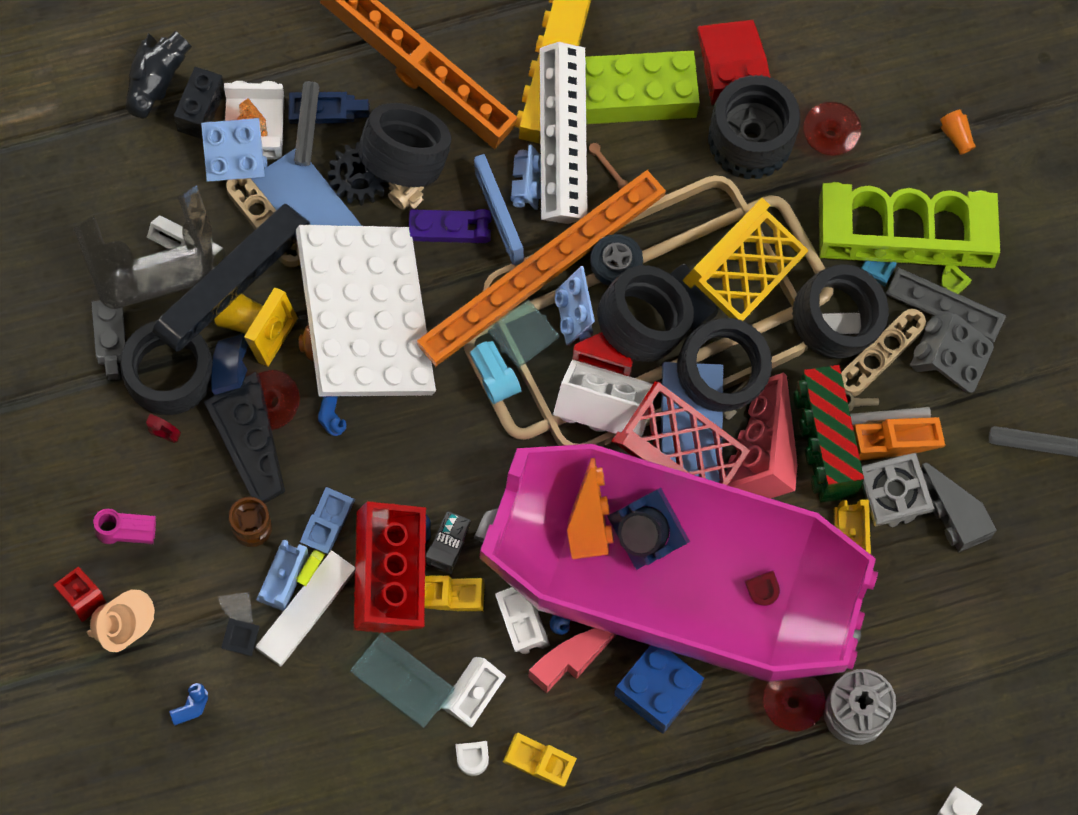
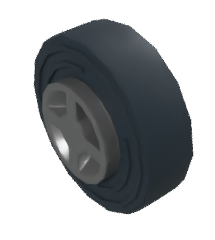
(618, 249)

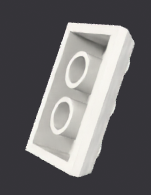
(600, 398)

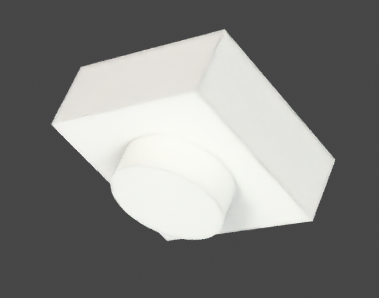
(960, 804)

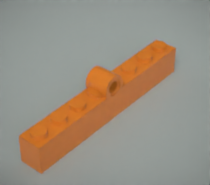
(426, 67)

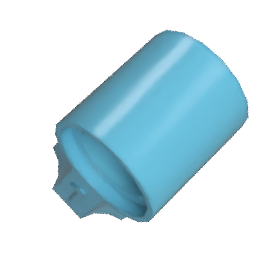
(497, 378)

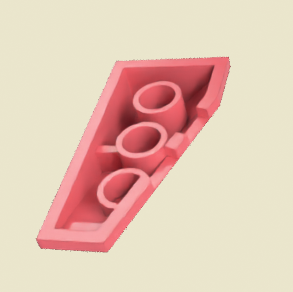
(769, 436)

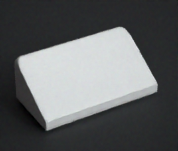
(473, 691)

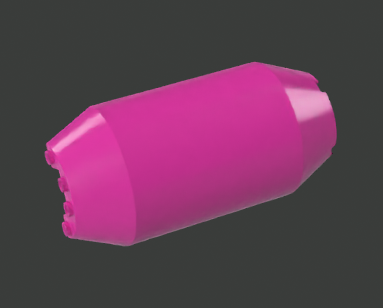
(698, 593)

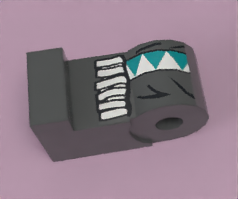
(448, 543)

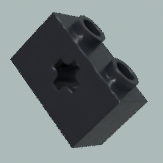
(199, 102)

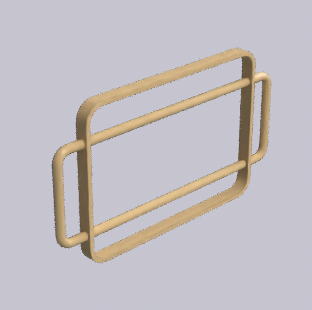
(552, 422)

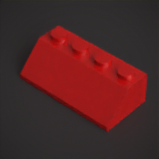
(389, 567)

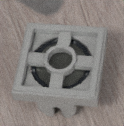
(895, 491)

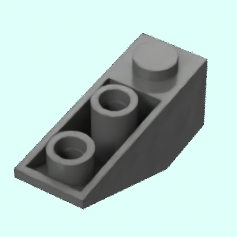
(961, 513)

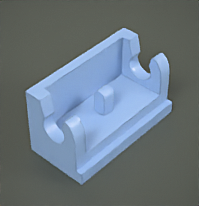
(282, 575)

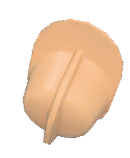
(122, 620)

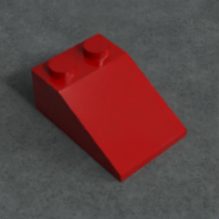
(730, 54)

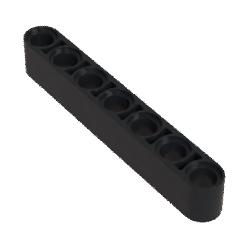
(229, 278)

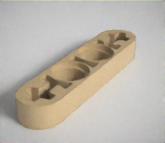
(257, 196)
(881, 352)

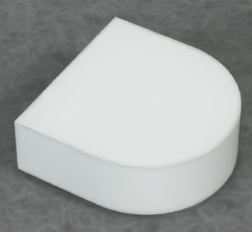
(472, 757)

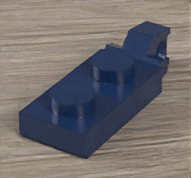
(331, 107)

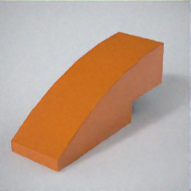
(898, 437)

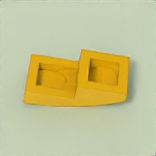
(454, 594)
(539, 760)

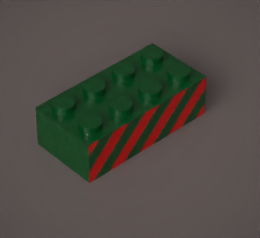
(829, 434)

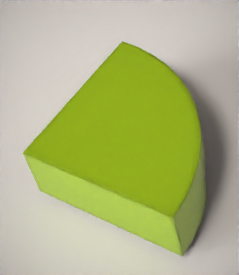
(954, 279)

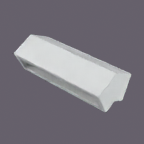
(175, 231)

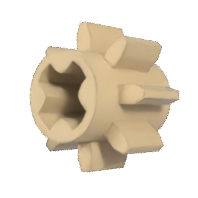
(405, 196)

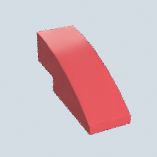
(569, 656)

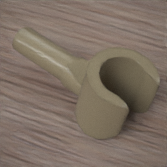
(857, 402)

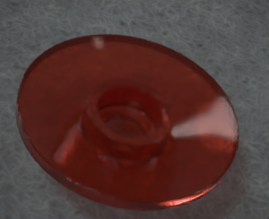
(832, 117)
(284, 387)
(810, 703)

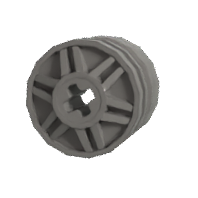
(844, 714)

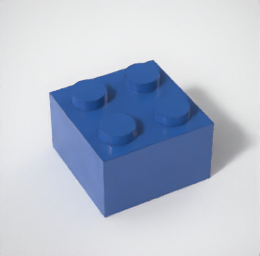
(659, 687)

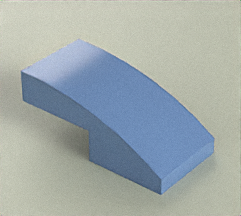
(327, 520)

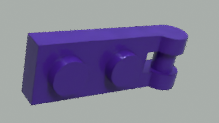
(449, 226)

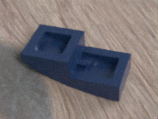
(227, 364)

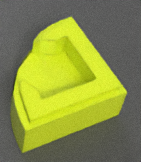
(310, 567)

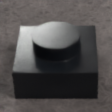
(240, 637)

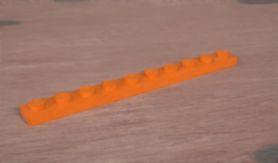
(540, 268)

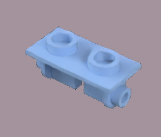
(526, 165)

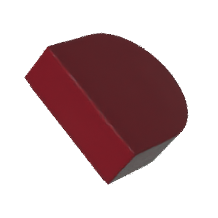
(763, 588)

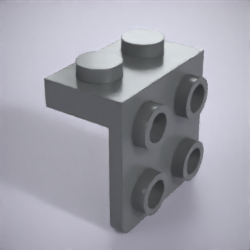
(953, 350)

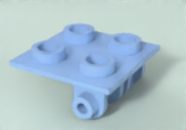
(233, 149)
(575, 307)

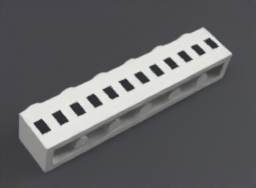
(563, 133)

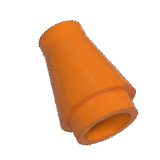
(957, 129)

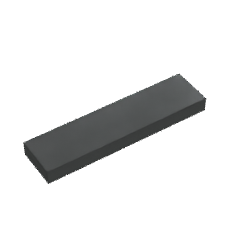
(938, 301)

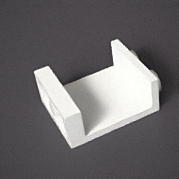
(269, 100)

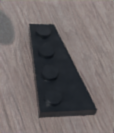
(247, 433)

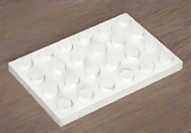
(364, 310)

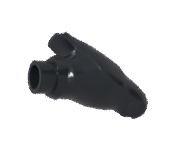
(153, 71)

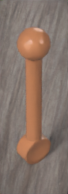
(594, 149)

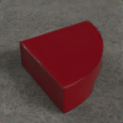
(162, 428)

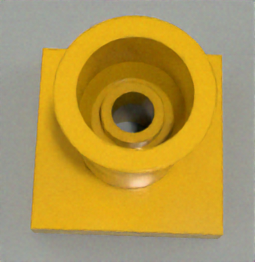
(263, 325)

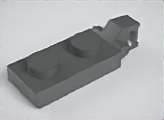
(109, 337)

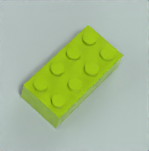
(641, 87)

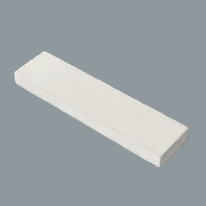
(306, 608)

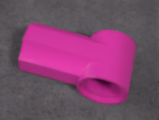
(128, 527)

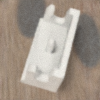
(521, 621)

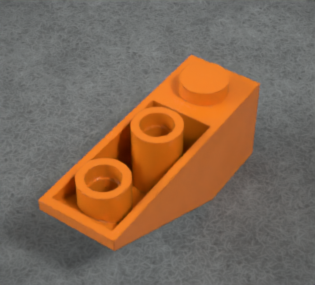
(587, 523)

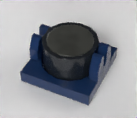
(646, 529)

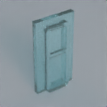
(402, 680)

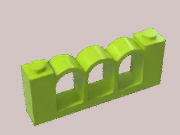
(976, 211)

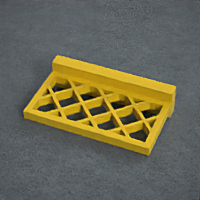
(734, 241)

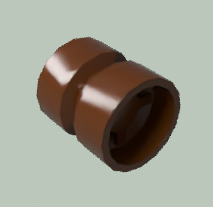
(250, 521)

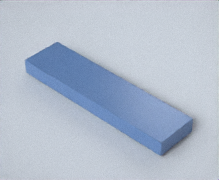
(498, 210)

